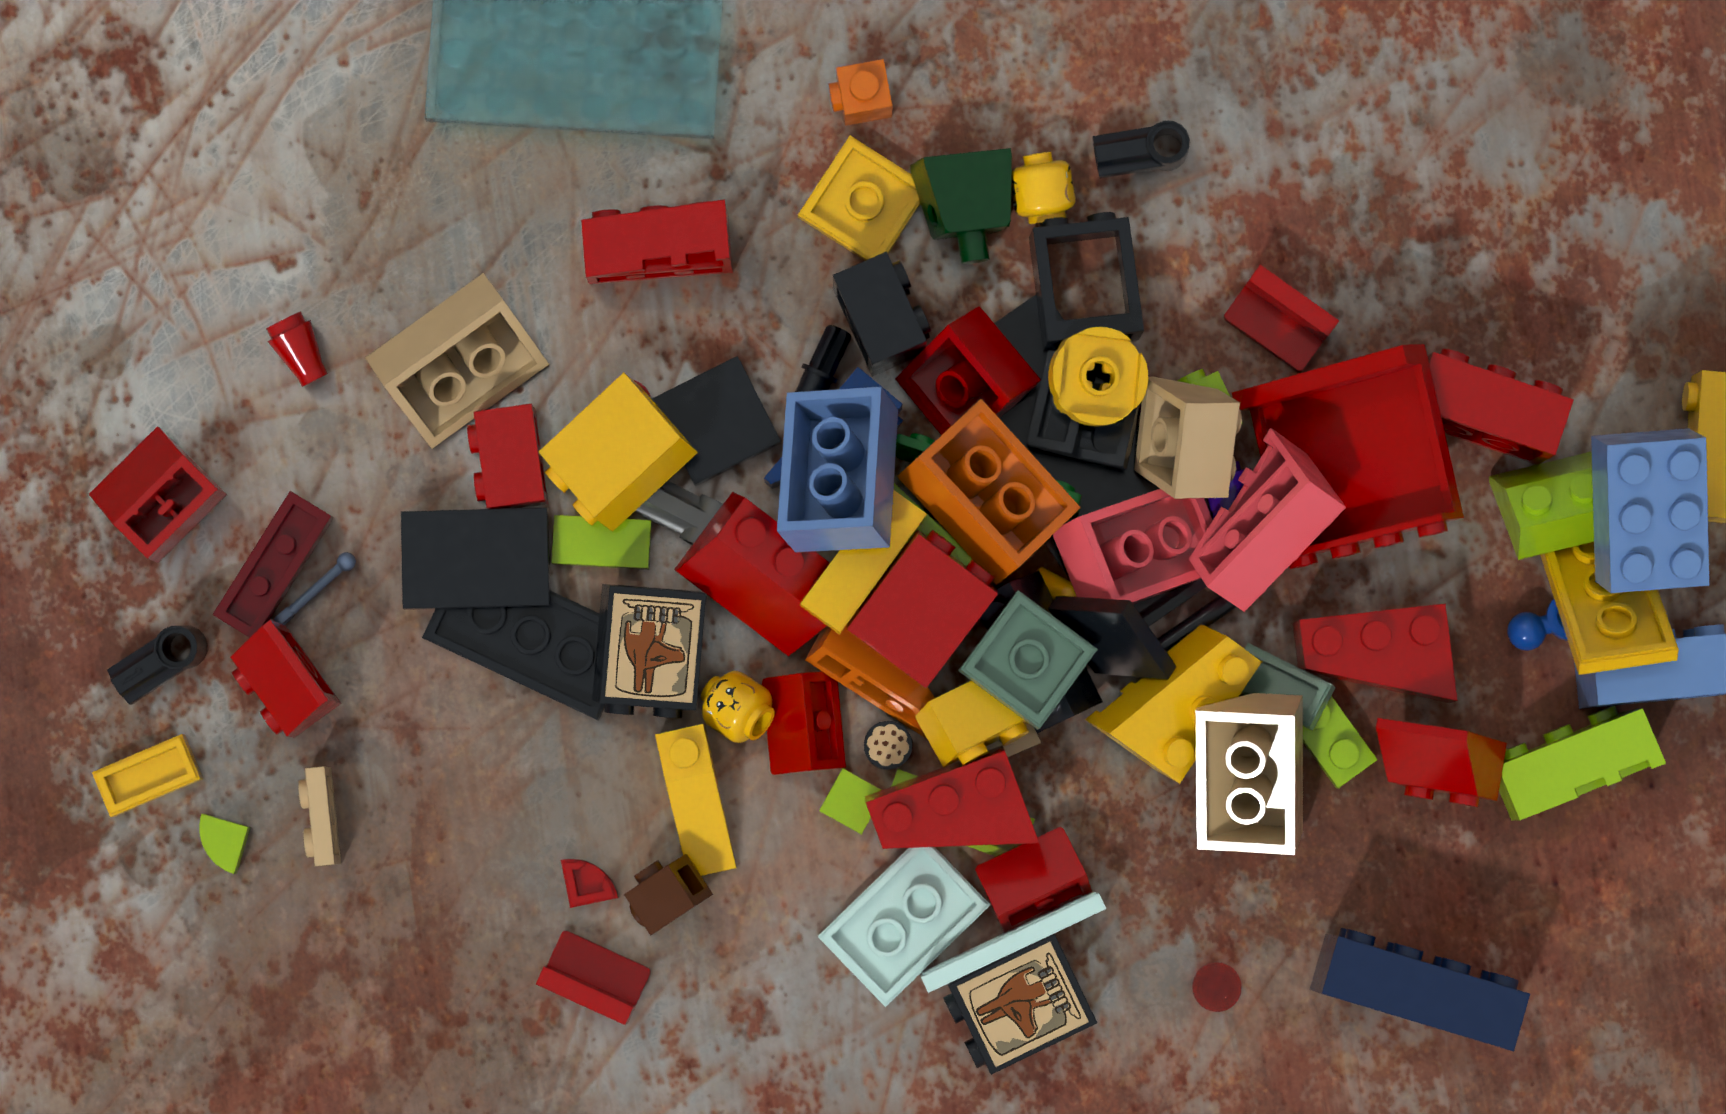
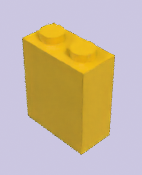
(616, 453)

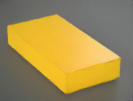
(147, 775)

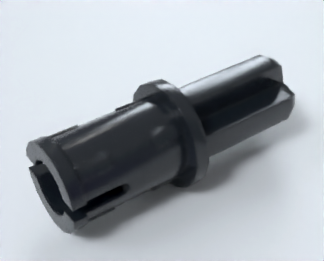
(825, 360)

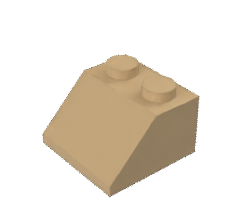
(1187, 439)

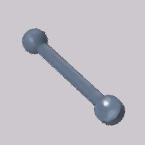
(345, 562)

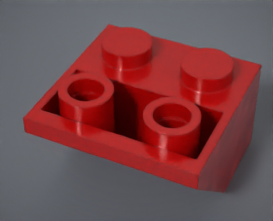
(156, 495)

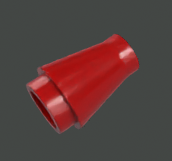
(297, 346)

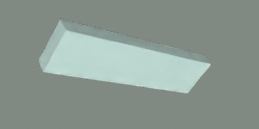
(1012, 941)

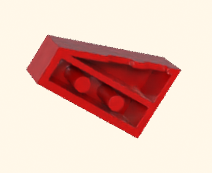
(657, 243)
(1382, 649)
(954, 807)

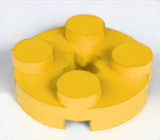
(1118, 357)

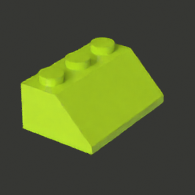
(1547, 505)

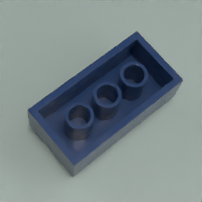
(1418, 991)

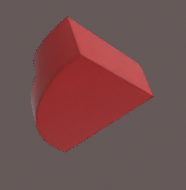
(586, 883)

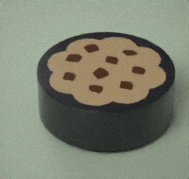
(887, 745)

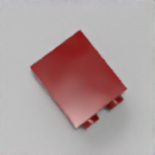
(923, 606)

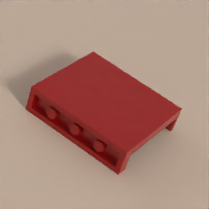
(1373, 438)

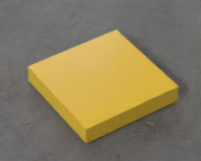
(862, 201)

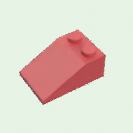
(1134, 547)

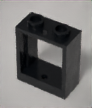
(1097, 227)

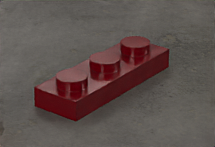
(273, 565)

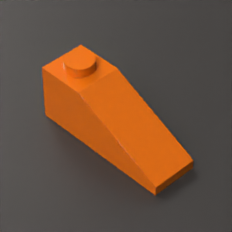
(869, 675)

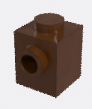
(666, 893)

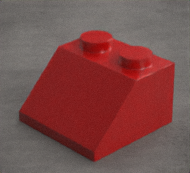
(965, 365)
(283, 679)
(1441, 761)

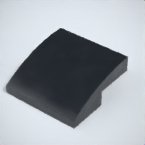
(1062, 435)

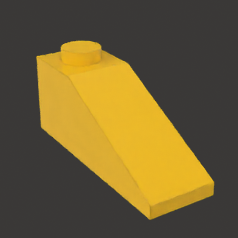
(696, 798)

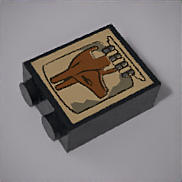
(648, 649)
(1019, 1005)

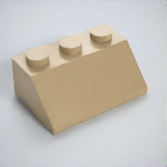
(457, 360)
(1250, 774)

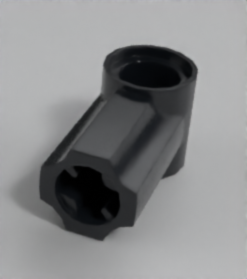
(1135, 152)
(155, 663)

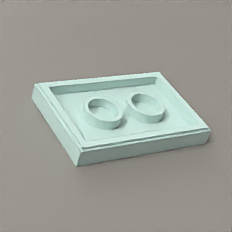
(903, 921)

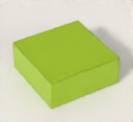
(847, 801)

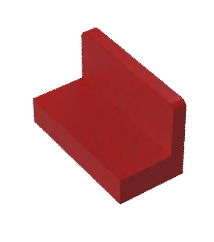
(1280, 319)
(805, 723)
(1033, 879)
(594, 977)

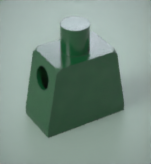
(965, 198)

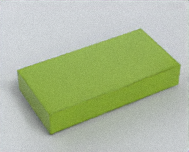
(597, 546)

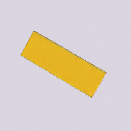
(857, 571)

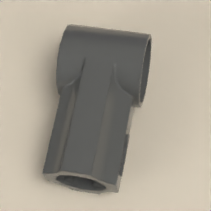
(680, 510)

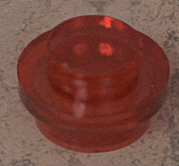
(1216, 987)

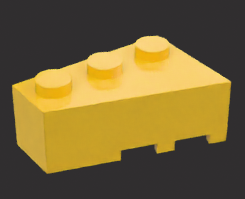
(1159, 715)

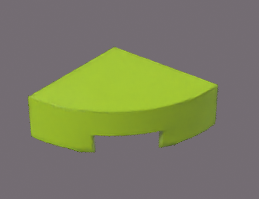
(223, 841)

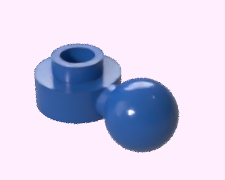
(1529, 630)

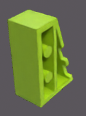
(1577, 761)

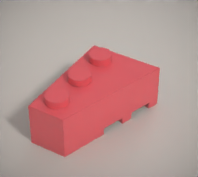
(1267, 525)

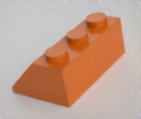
(989, 491)

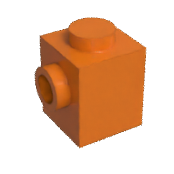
(861, 92)

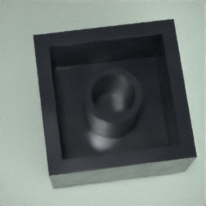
(880, 314)

